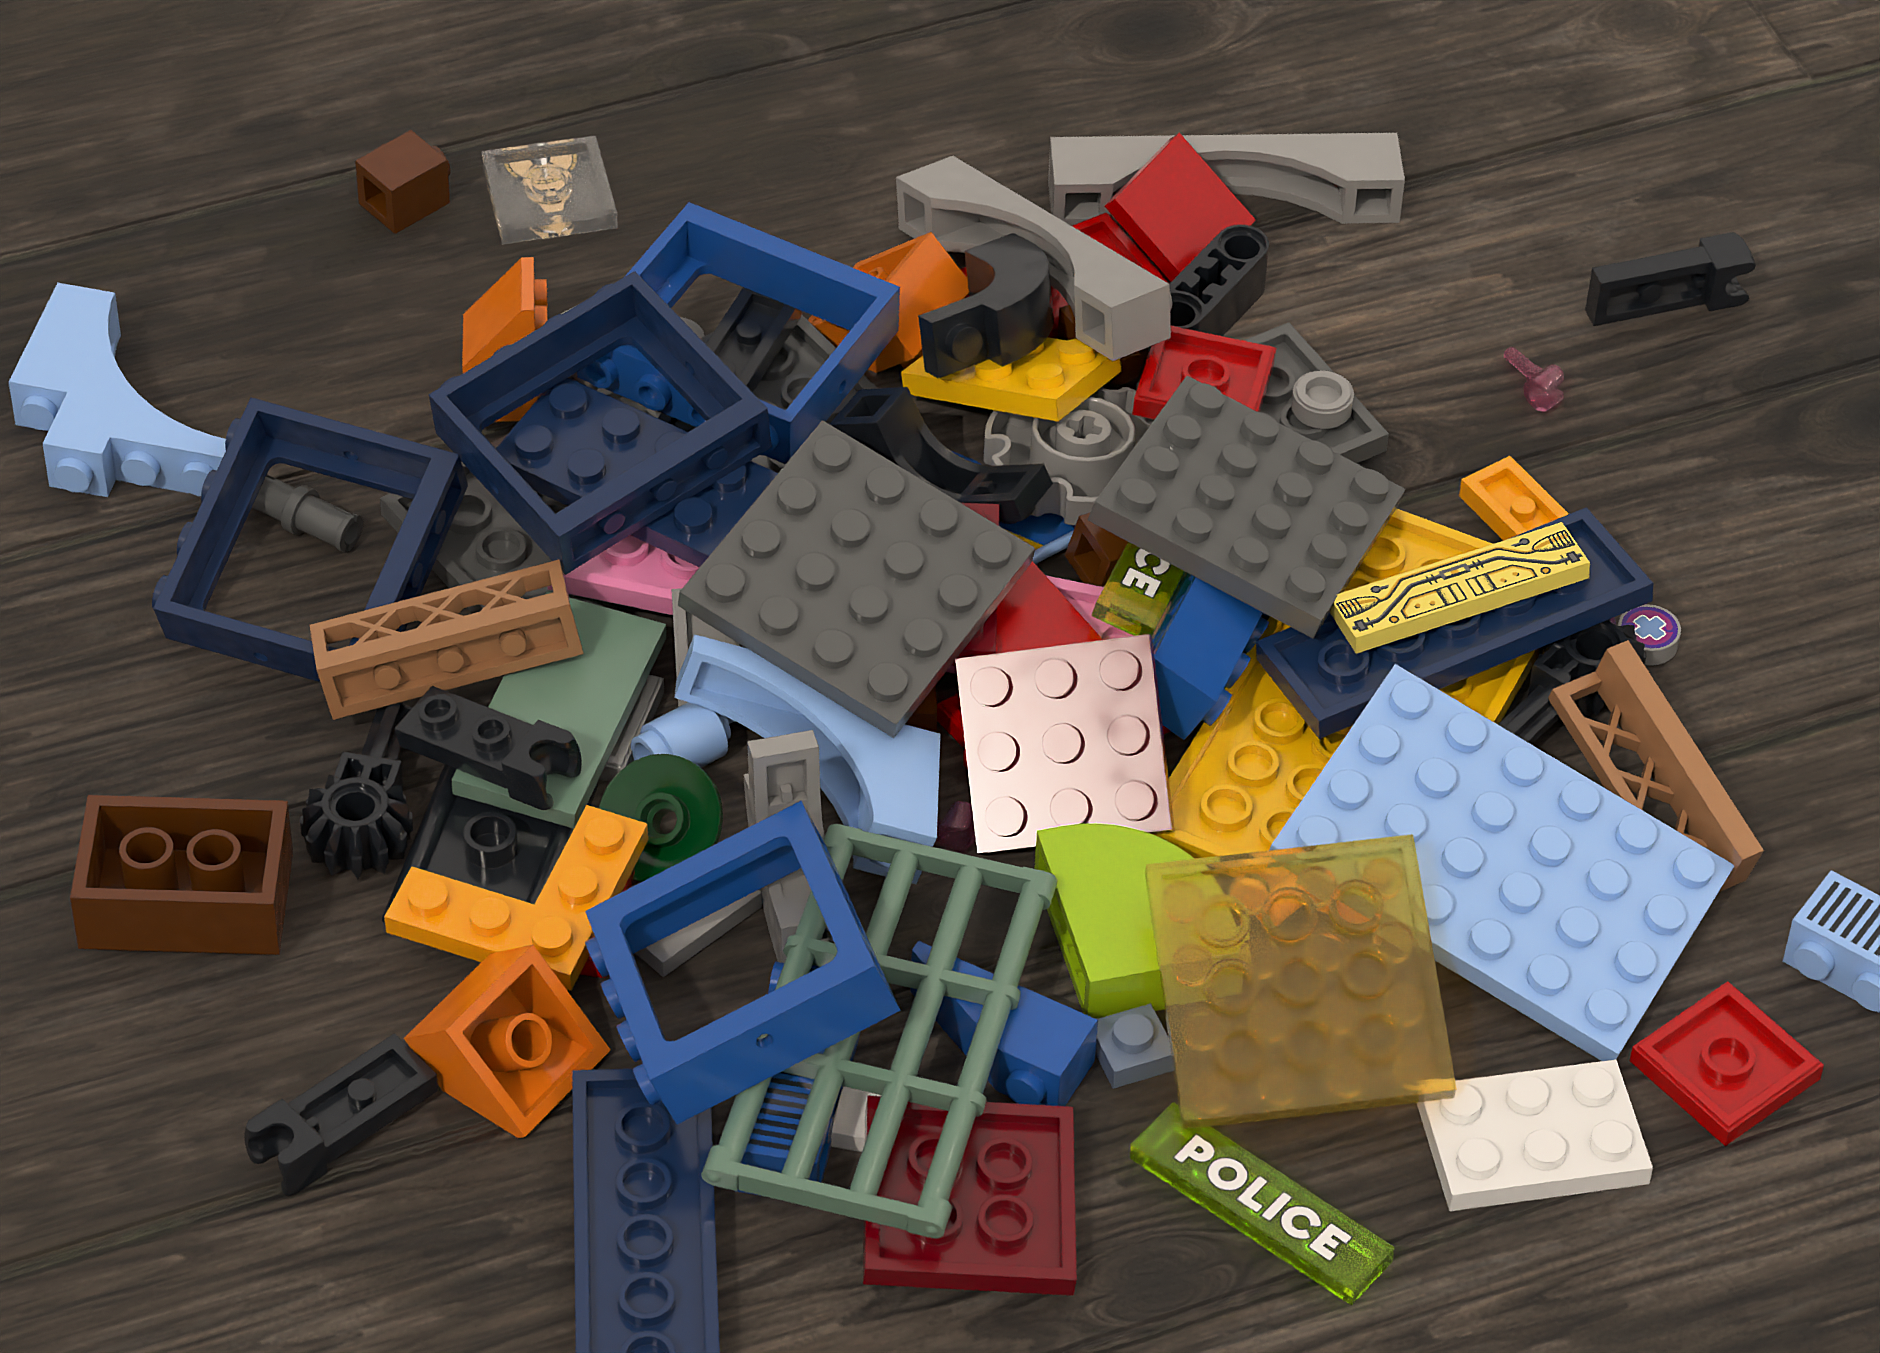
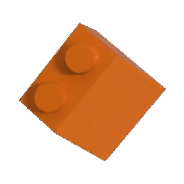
(926, 282)
(508, 1040)

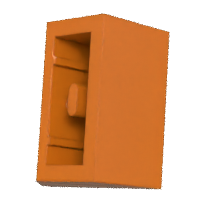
(503, 316)

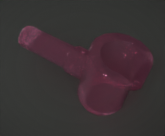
(1541, 384)
(955, 828)

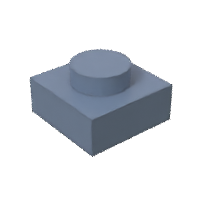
(1133, 1046)

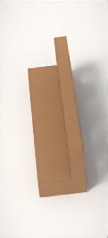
(446, 646)
(1667, 753)

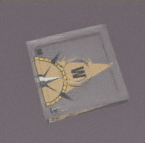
(549, 189)

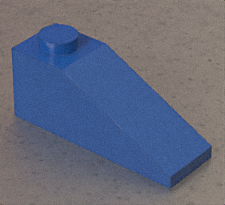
(1042, 1047)

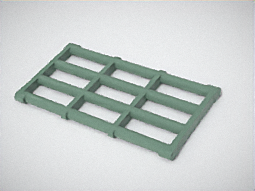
(901, 1082)

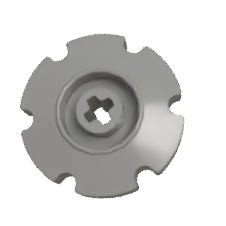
(1077, 451)

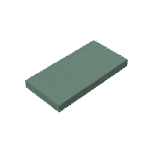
(581, 695)

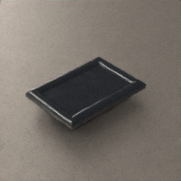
(484, 845)

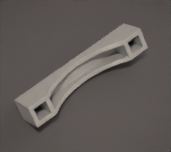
(1332, 173)
(1112, 298)

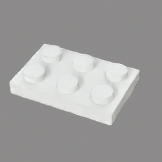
(1536, 1136)

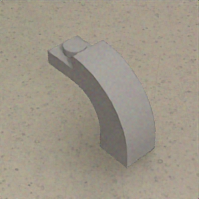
(780, 775)

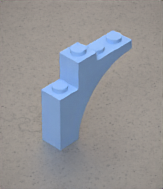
(92, 413)
(866, 774)

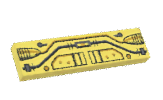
(1459, 587)

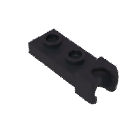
(1671, 281)
(490, 745)
(339, 1112)

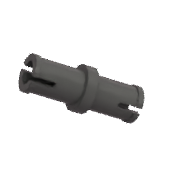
(305, 512)

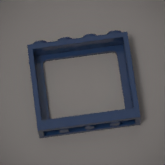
(568, 342)
(284, 435)

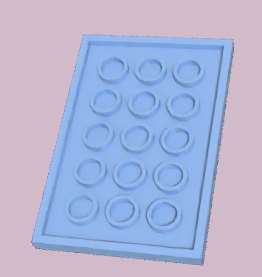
(1522, 862)

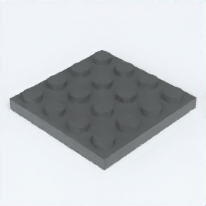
(1247, 505)
(856, 578)

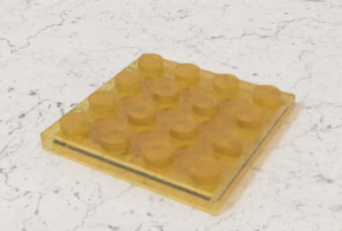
(1299, 982)

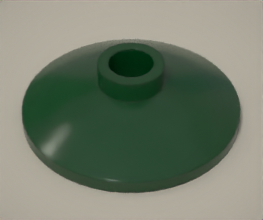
(664, 785)

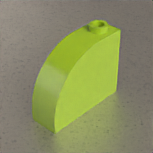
(1105, 911)

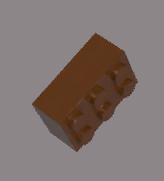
(182, 874)

